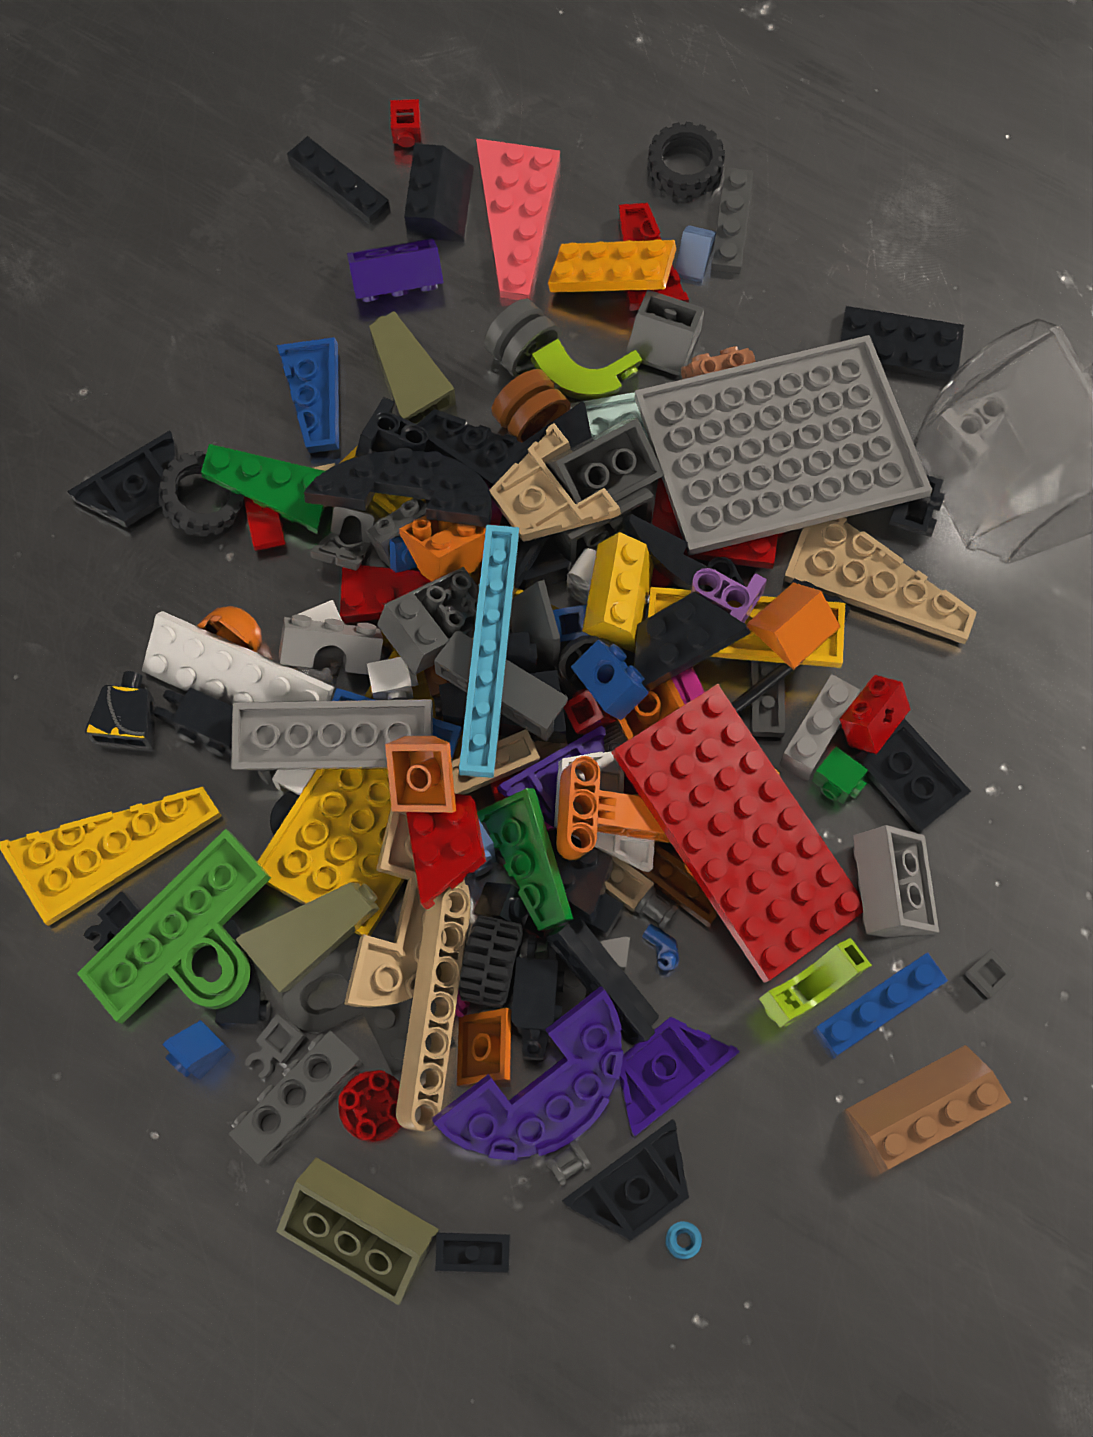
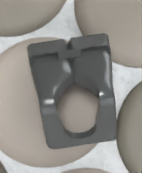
(333, 550)

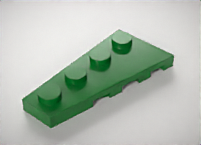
(266, 482)
(523, 840)

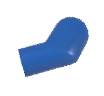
(665, 945)

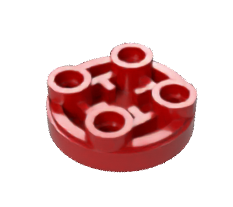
(370, 1106)

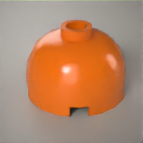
(234, 626)

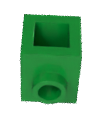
(840, 776)

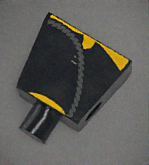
(123, 715)

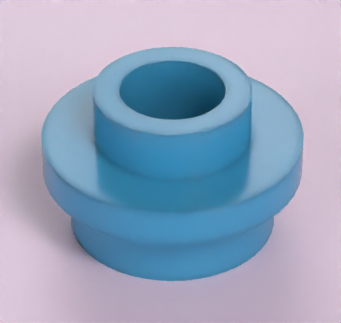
(695, 1240)

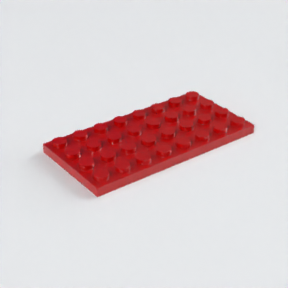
(740, 832)

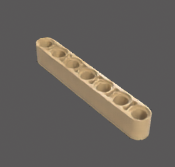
(422, 1021)

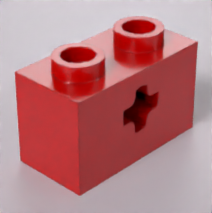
(875, 714)

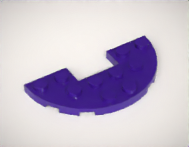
(557, 1103)

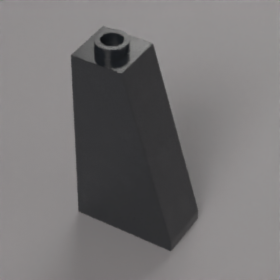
(452, 706)

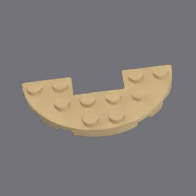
(387, 970)

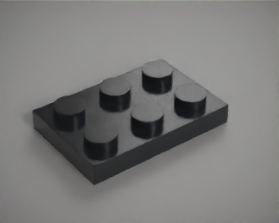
(914, 777)

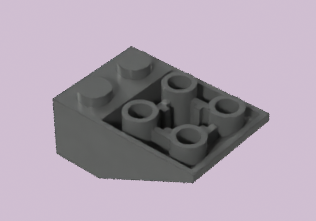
(429, 616)

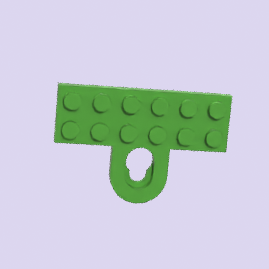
(172, 929)

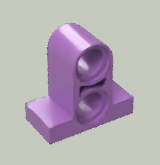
(727, 590)

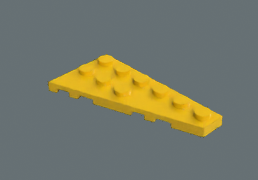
(92, 854)

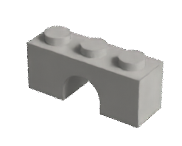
(304, 637)
(818, 728)

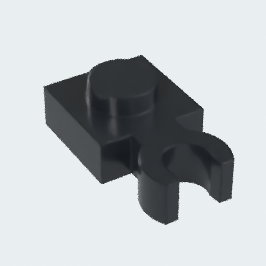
(114, 919)

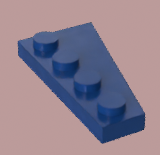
(314, 390)

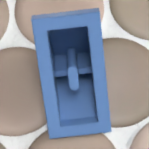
(694, 253)

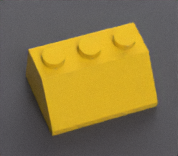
(619, 590)

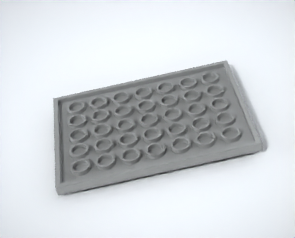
(781, 444)

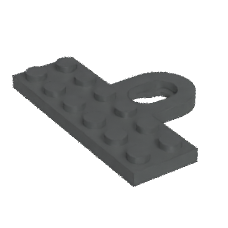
(387, 1023)

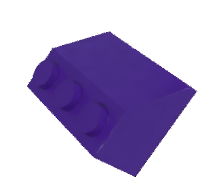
(395, 269)

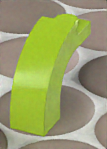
(580, 381)
(815, 984)

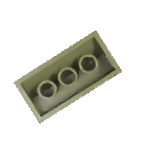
(356, 1230)

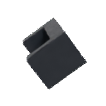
(473, 1253)

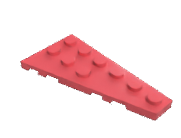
(517, 200)

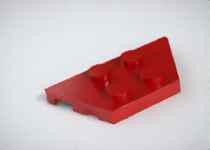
(445, 847)

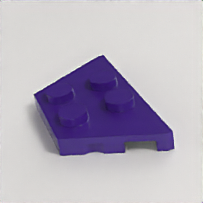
(544, 774)
(668, 1069)

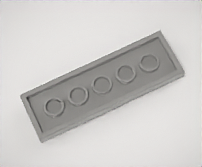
(323, 733)

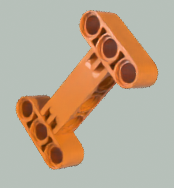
(602, 812)

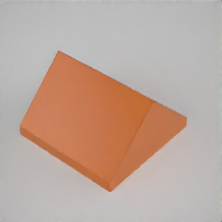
(795, 623)
(485, 1047)

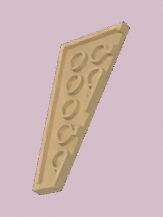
(876, 579)

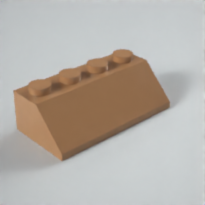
(926, 1107)

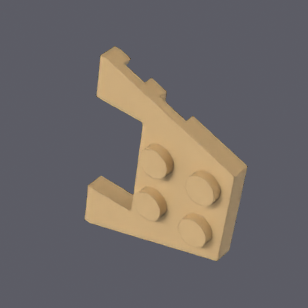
(536, 500)

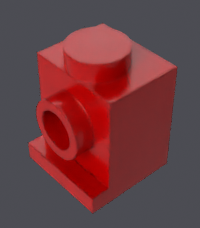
(405, 128)

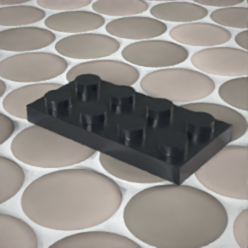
(907, 342)

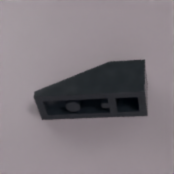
(252, 1006)

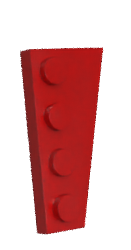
(640, 225)
(371, 587)

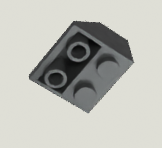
(665, 332)

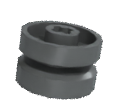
(519, 334)

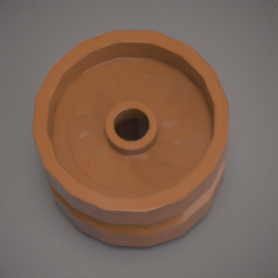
(529, 404)

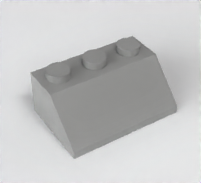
(895, 883)

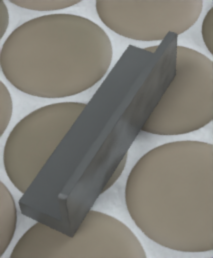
(524, 697)

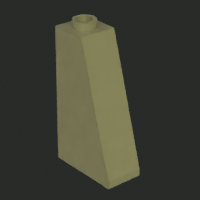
(409, 371)
(304, 937)

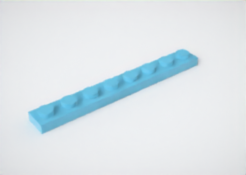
(489, 652)

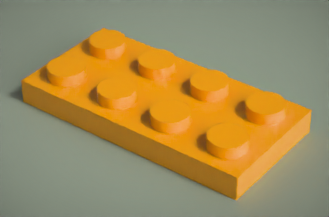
(612, 266)

